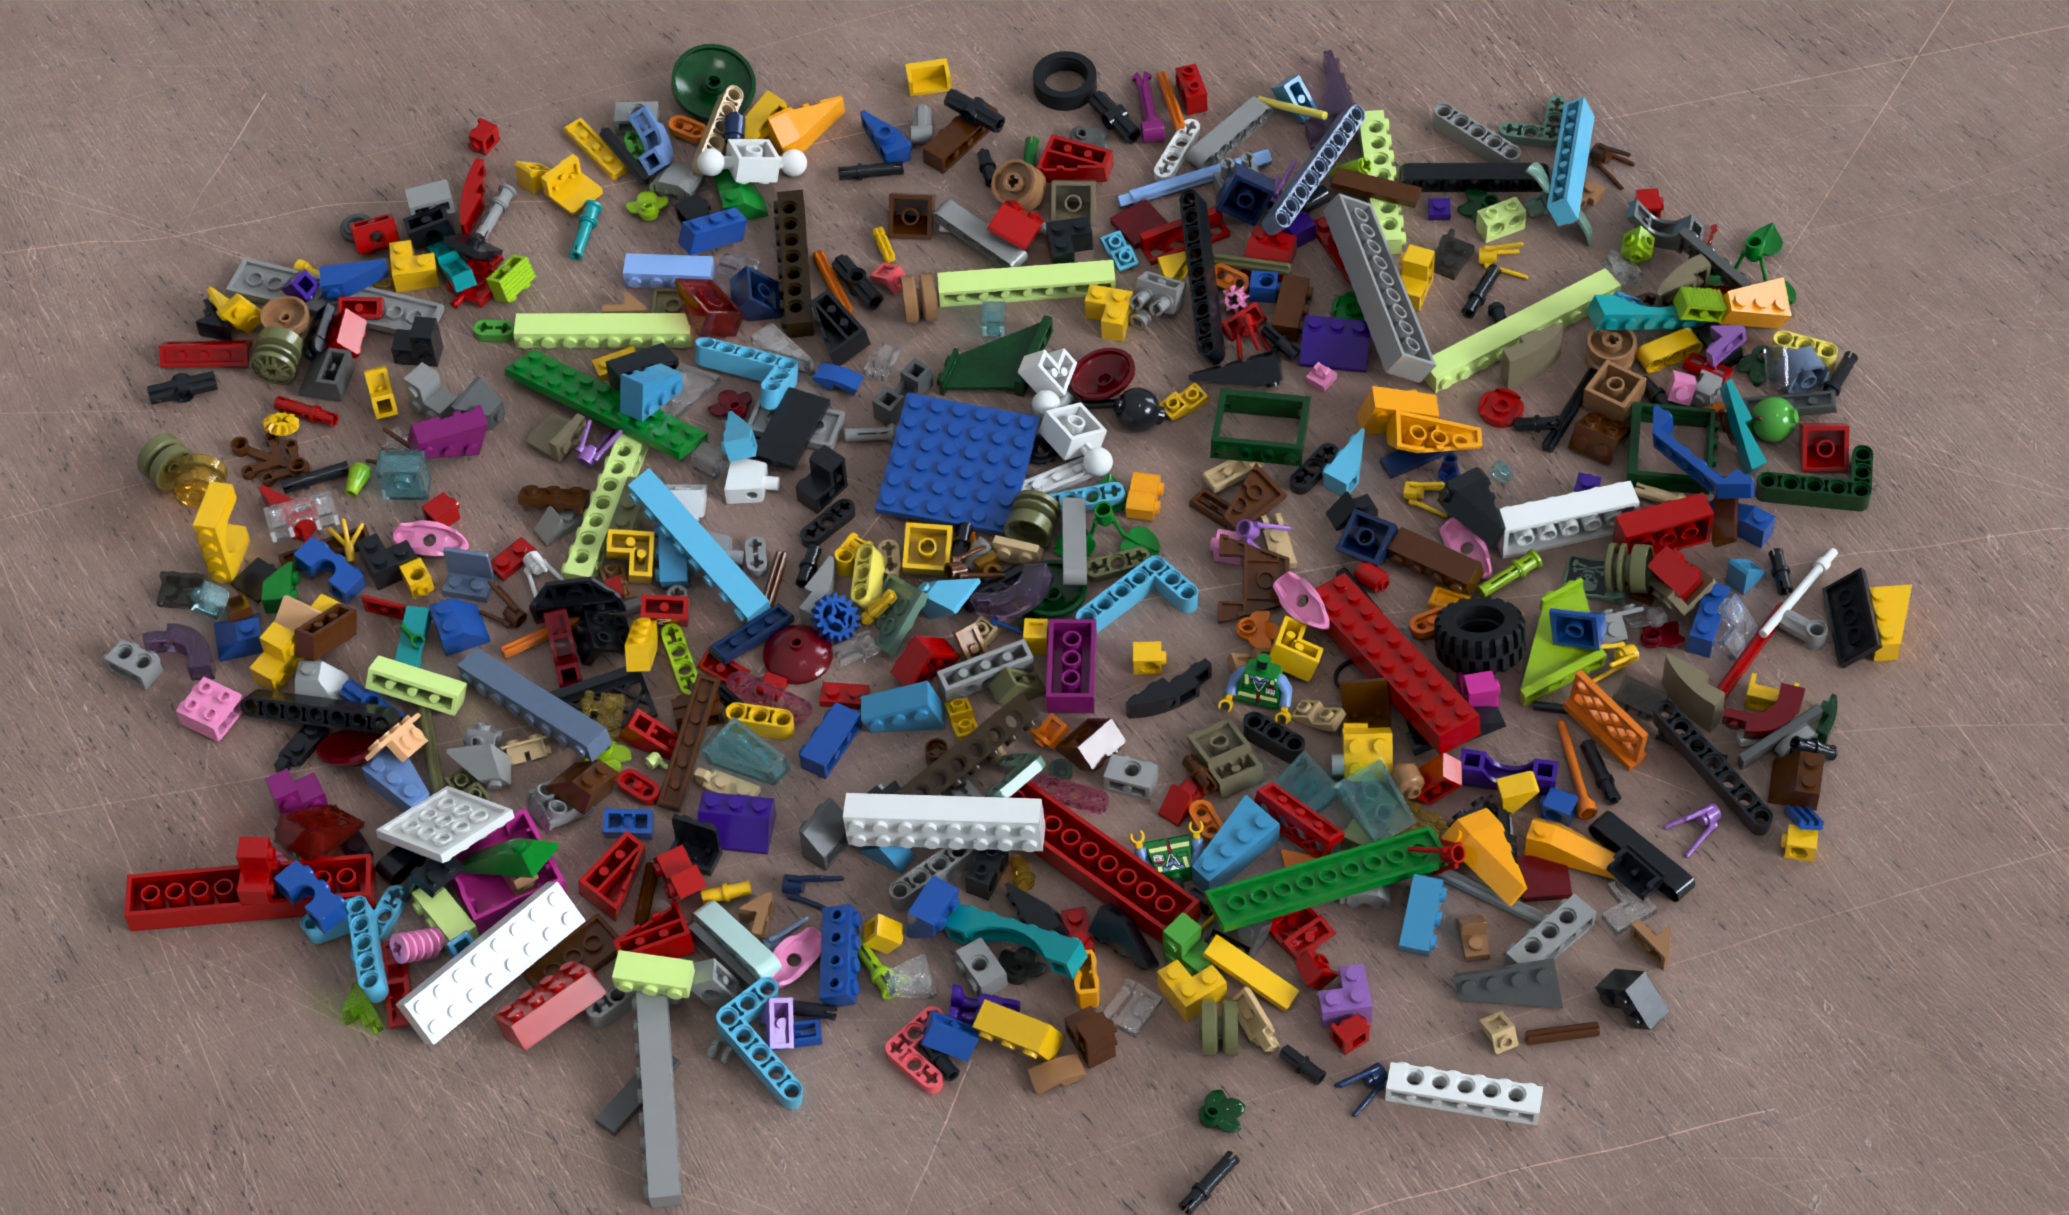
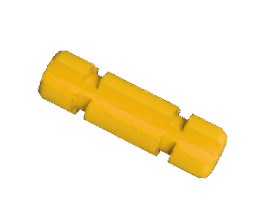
(883, 245)
(878, 607)

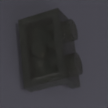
(1451, 255)
(177, 589)

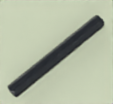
(1568, 412)

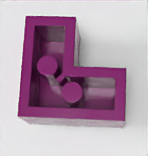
(295, 795)

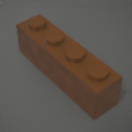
(953, 143)
(1435, 561)

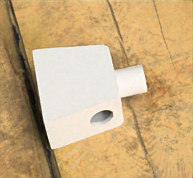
(748, 482)

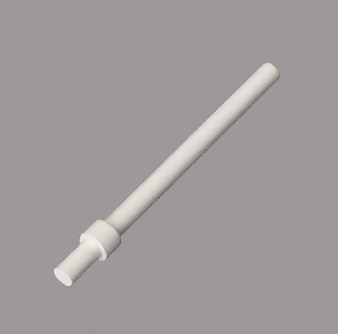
(1820, 567)

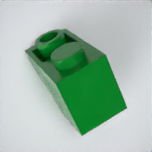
(280, 584)

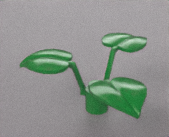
(1762, 242)
(1104, 516)

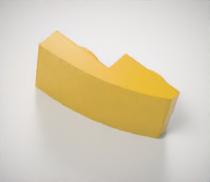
(1184, 403)
(961, 717)

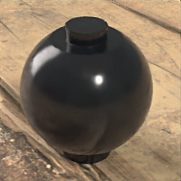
(1138, 410)

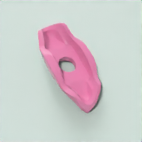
(416, 532)
(1456, 535)
(1289, 591)
(806, 946)

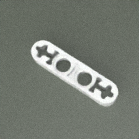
(1177, 151)

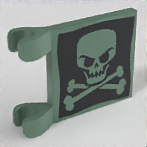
(1592, 573)

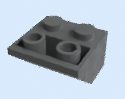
(328, 375)
(824, 835)
(1247, 939)

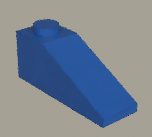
(896, 151)
(350, 278)
(1753, 524)

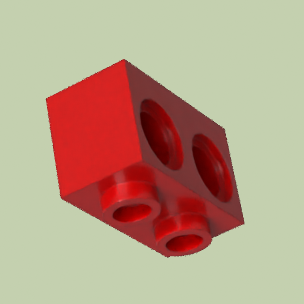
(1191, 89)

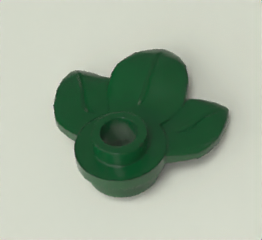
(1478, 200)
(1754, 365)
(1221, 1112)

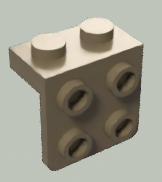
(557, 435)
(1672, 600)

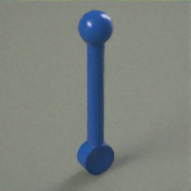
(1005, 625)

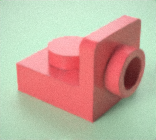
(888, 275)

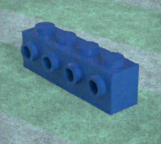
(840, 955)

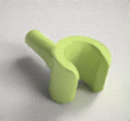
(654, 760)

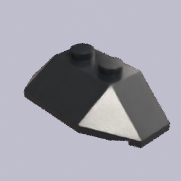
(577, 596)

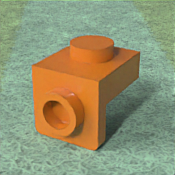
(1050, 732)

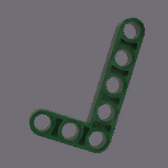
(1822, 491)

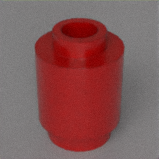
(1371, 577)

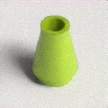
(357, 477)

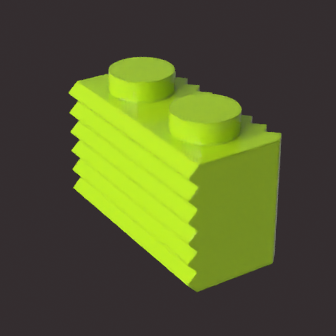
(511, 278)
(1700, 304)

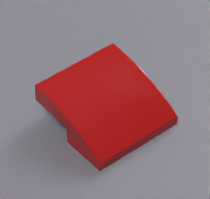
(1300, 931)

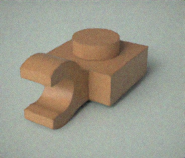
(1591, 193)

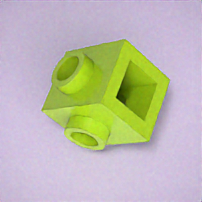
(1637, 245)

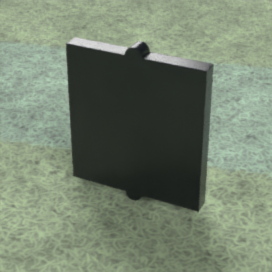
(252, 577)

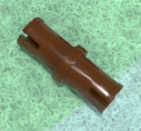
(1199, 773)

